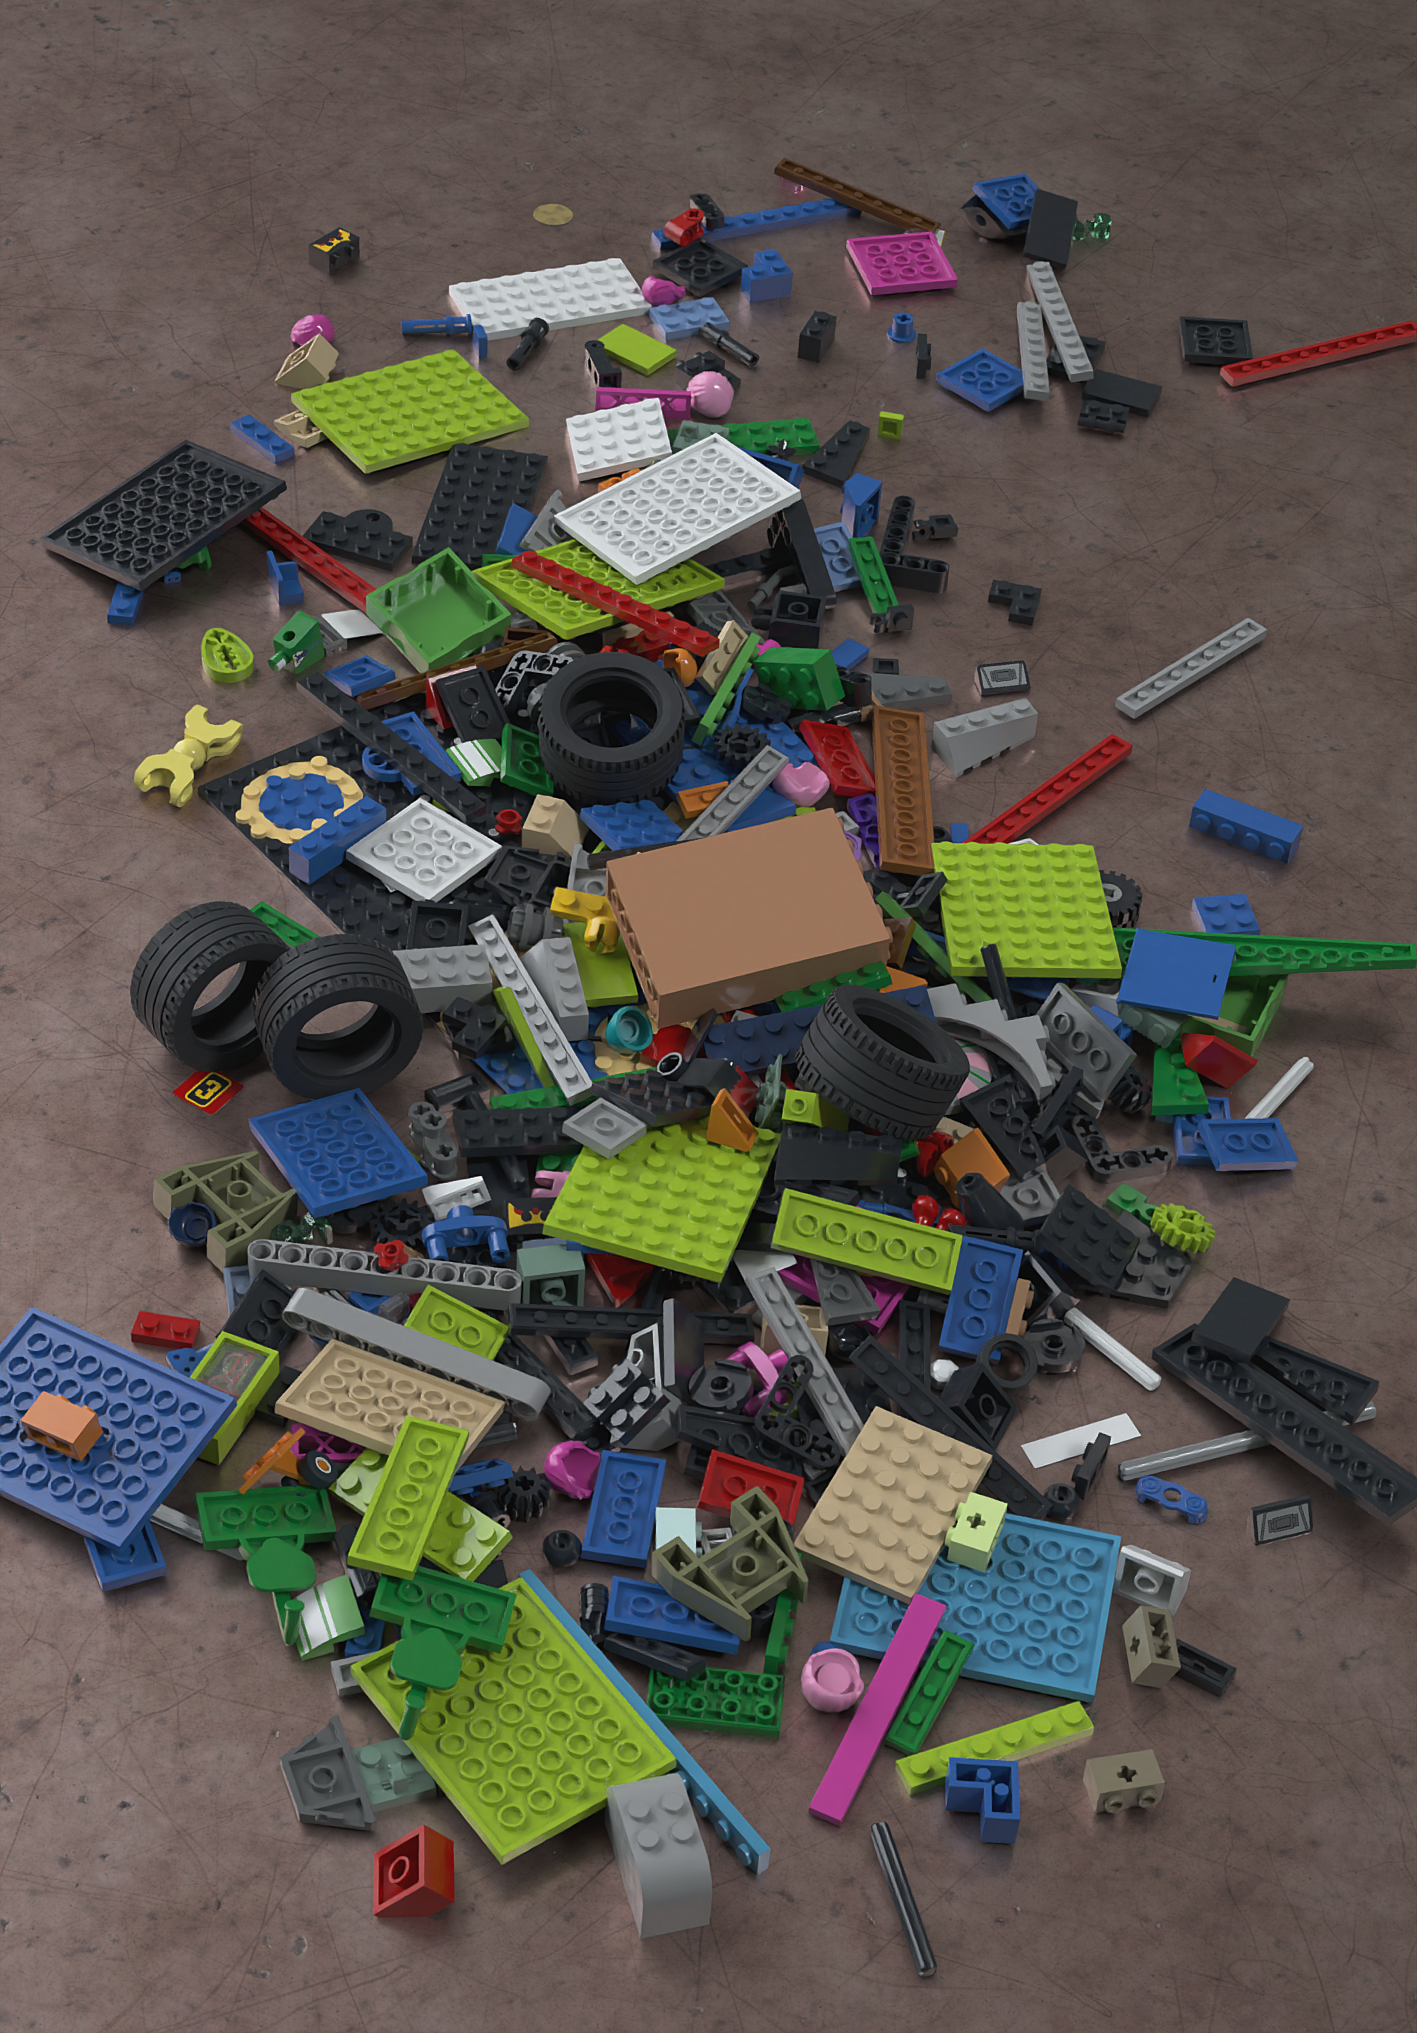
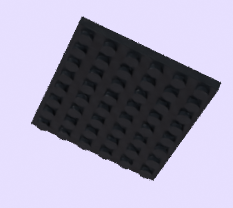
(163, 514)

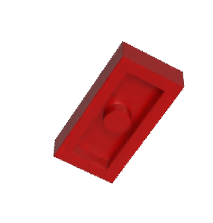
(165, 1330)

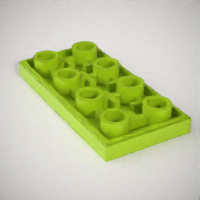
(604, 977)

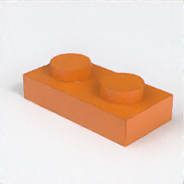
(697, 800)

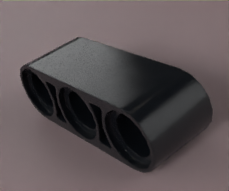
(856, 687)

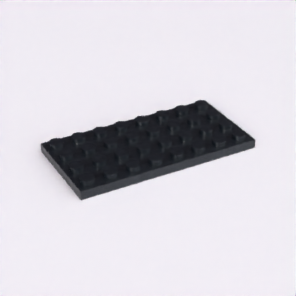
(476, 499)

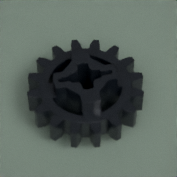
(739, 745)
(401, 1223)

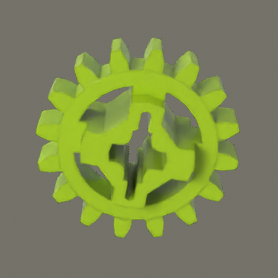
(1182, 1228)

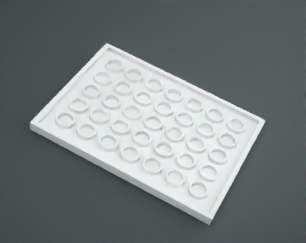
(677, 508)

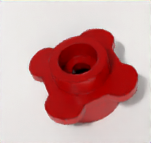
(508, 822)
(391, 1255)

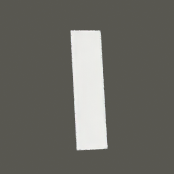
(1075, 1441)

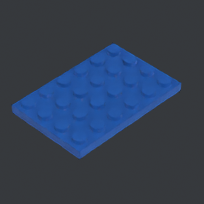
(338, 1152)

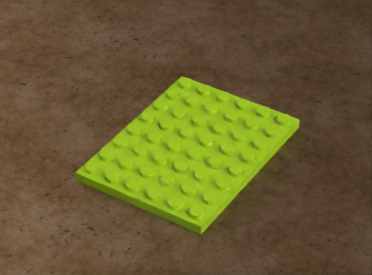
(409, 410)
(574, 617)
(1032, 902)
(665, 1198)
(523, 1731)

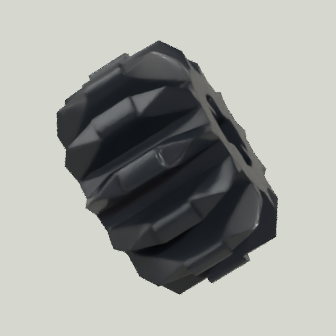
(1131, 1092)
(525, 1494)

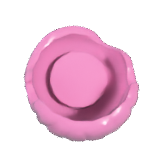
(711, 394)
(801, 784)
(832, 1680)

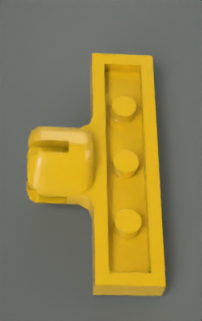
(593, 912)

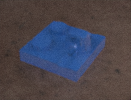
(470, 1477)

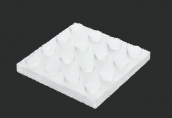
(618, 439)
(423, 852)

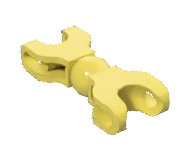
(177, 765)

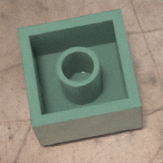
(551, 1275)

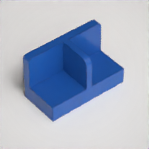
(284, 580)

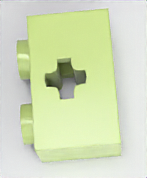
(976, 1531)

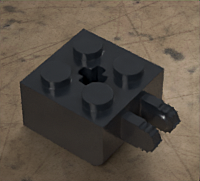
(793, 620)

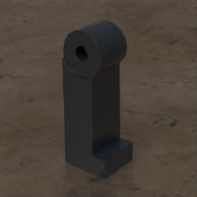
(600, 367)

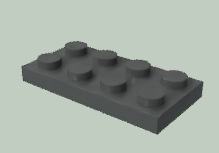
(1084, 1041)

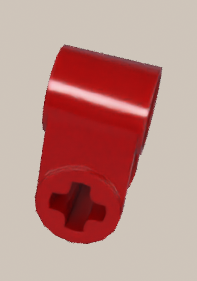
(685, 227)

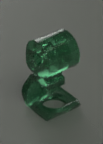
(1098, 227)
(290, 1232)

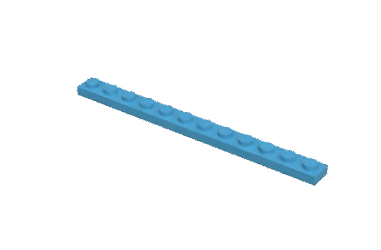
(703, 1791)

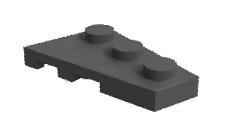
(842, 1294)

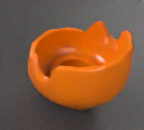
(683, 663)

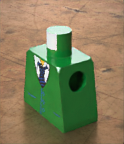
(297, 644)

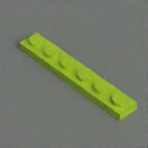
(1001, 1743)

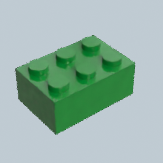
(801, 676)

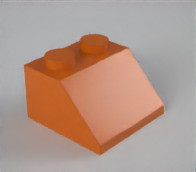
(970, 1155)

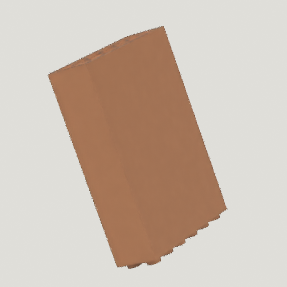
(745, 915)

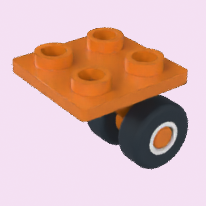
(312, 1469)

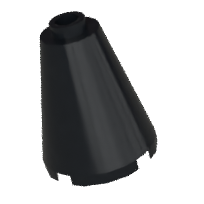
(984, 1205)

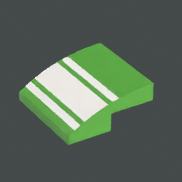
(477, 761)
(328, 1617)

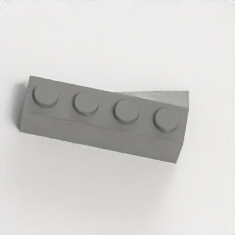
(983, 734)
(557, 979)
(647, 1354)

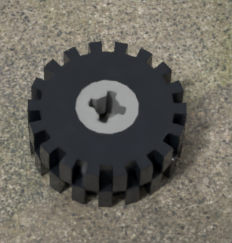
(1122, 899)

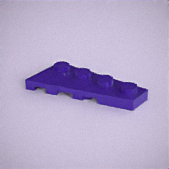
(864, 813)

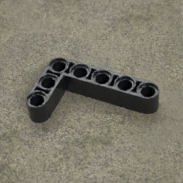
(795, 529)
(904, 569)

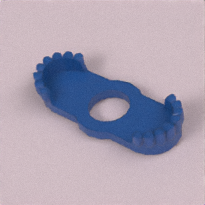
(1190, 1504)

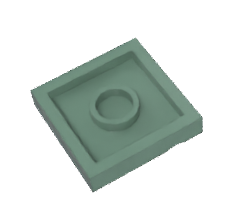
(694, 432)
(392, 1774)

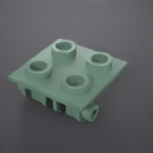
(771, 1099)

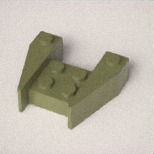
(238, 1196)
(739, 1571)

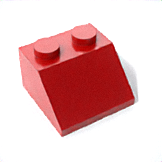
(414, 1875)

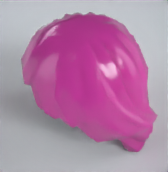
(661, 292)
(310, 327)
(572, 1469)

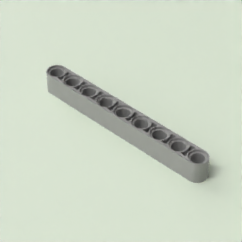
(361, 1273)
(336, 1320)

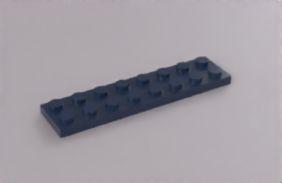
(760, 1040)

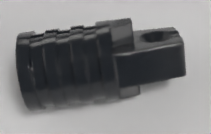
(593, 1610)

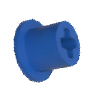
(902, 328)

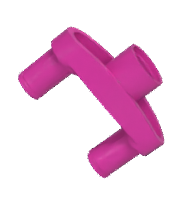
(767, 1369)

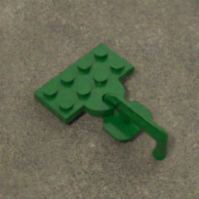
(270, 1535)
(438, 1621)

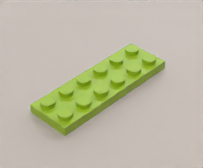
(867, 1241)
(408, 1498)
(462, 1537)

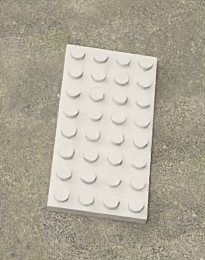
(559, 296)

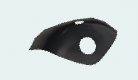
(985, 222)

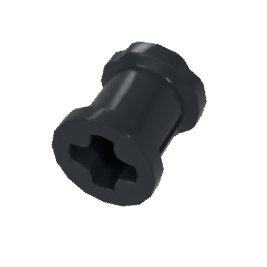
(488, 1505)

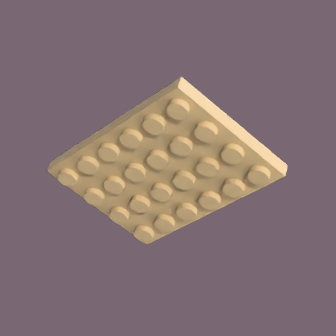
(369, 1397)
(891, 1505)

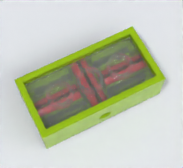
(242, 1372)

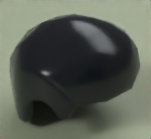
(845, 1339)

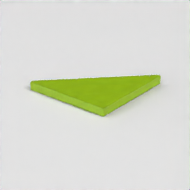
(515, 1019)

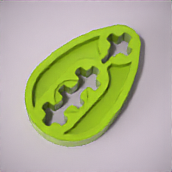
(230, 646)

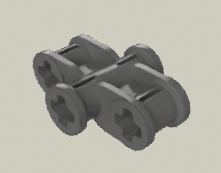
(429, 1136)

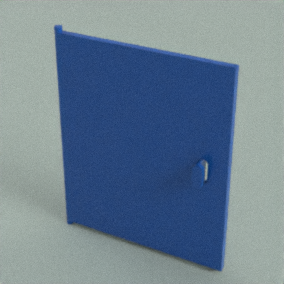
(1176, 974)

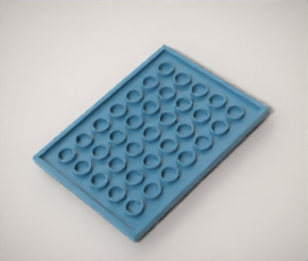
(1031, 1613)

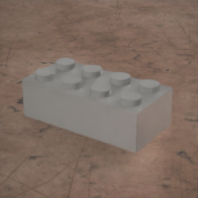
(447, 973)

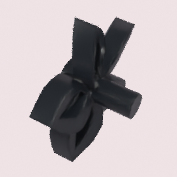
(782, 452)

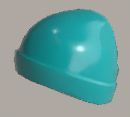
(629, 1030)

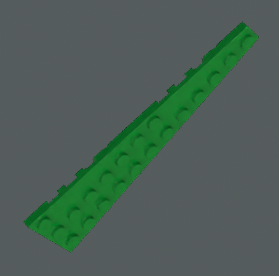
(1287, 955)

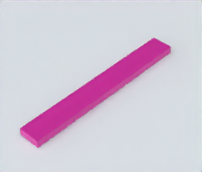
(877, 1710)

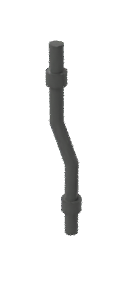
(764, 591)

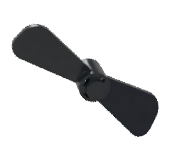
(675, 1064)

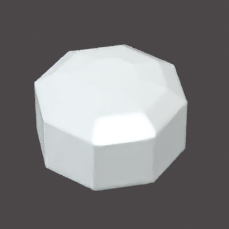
(941, 1372)

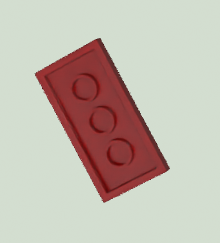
(839, 758)

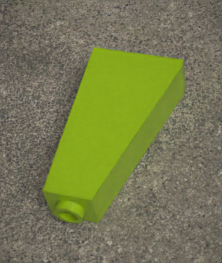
(813, 1111)

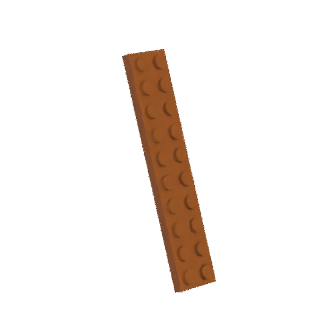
(902, 791)

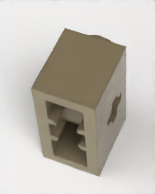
(1151, 1646)
(1123, 1781)

